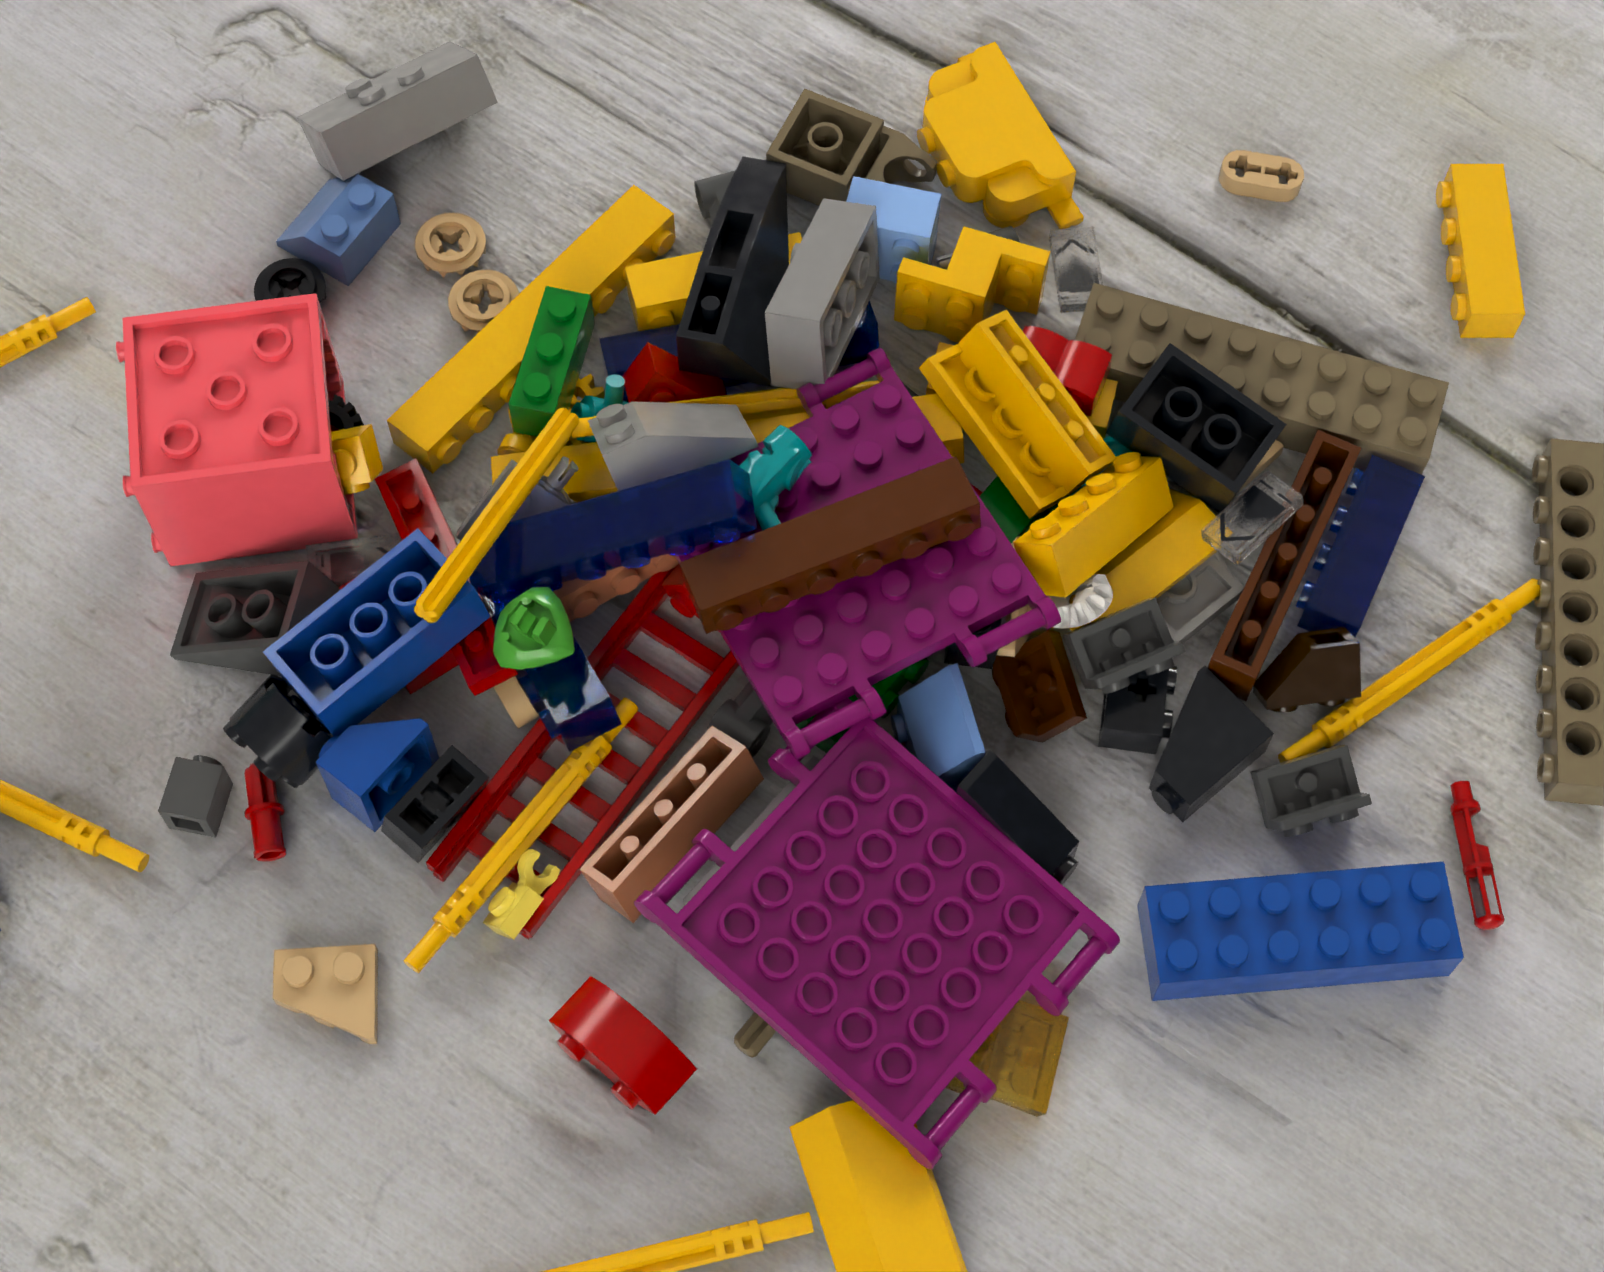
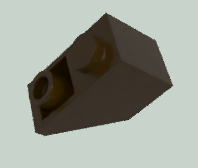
(1312, 670)

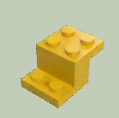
(980, 273)

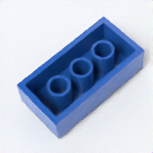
(369, 639)

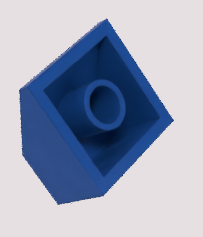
(376, 766)

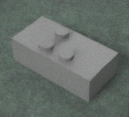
(397, 109)
(822, 294)

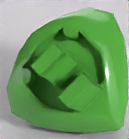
(533, 631)

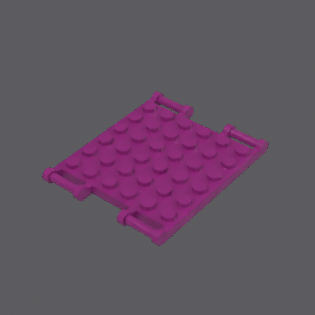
(908, 609)
(880, 928)

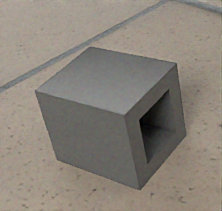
(196, 795)

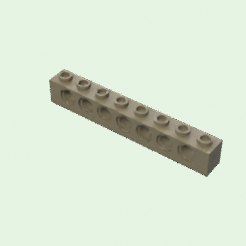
(1580, 469)

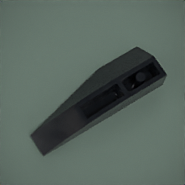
(737, 277)

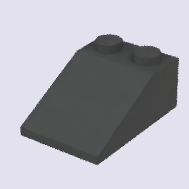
(244, 611)

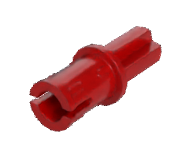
(264, 815)

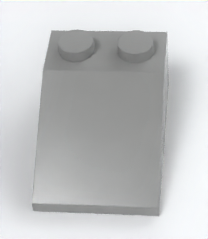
(666, 439)

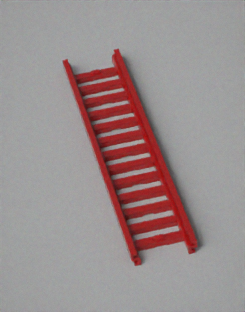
(527, 761)

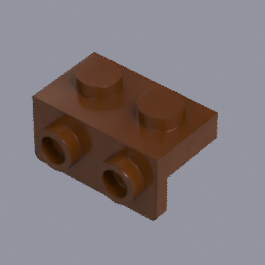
(1039, 689)

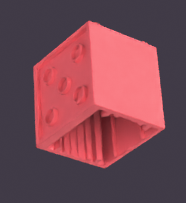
(234, 429)

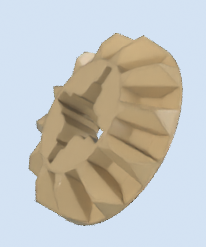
(450, 228)
(469, 292)

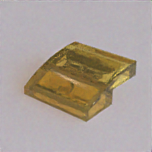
(1021, 1058)

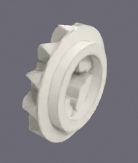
(1089, 603)

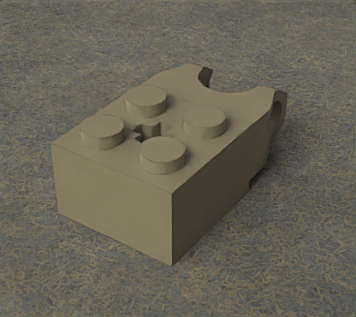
(833, 142)

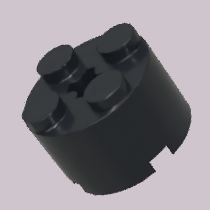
(279, 732)

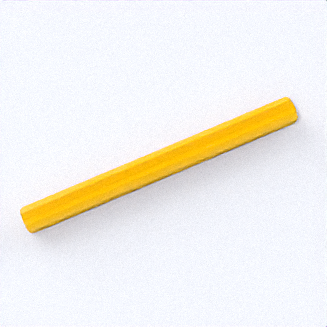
(495, 516)

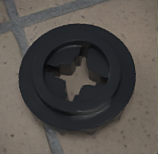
(290, 274)

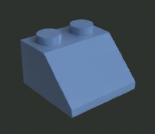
(342, 227)
(940, 726)

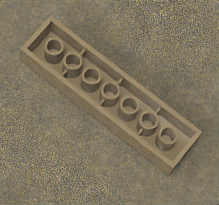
(1300, 383)

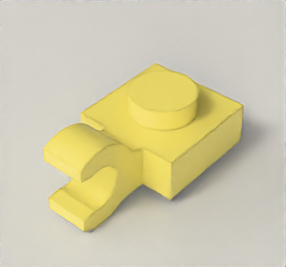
(516, 904)

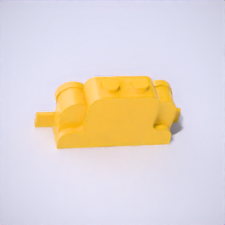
(995, 142)

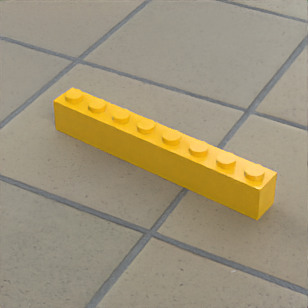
(484, 372)

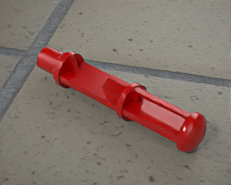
(1474, 856)

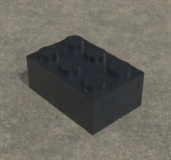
(1197, 426)

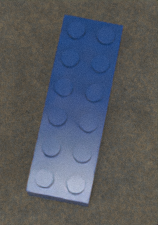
(1298, 931)

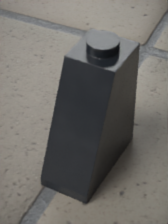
(1207, 747)
(1020, 816)

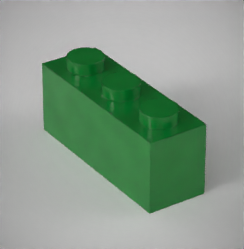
(551, 359)

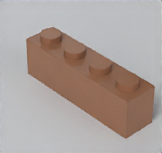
(693, 796)

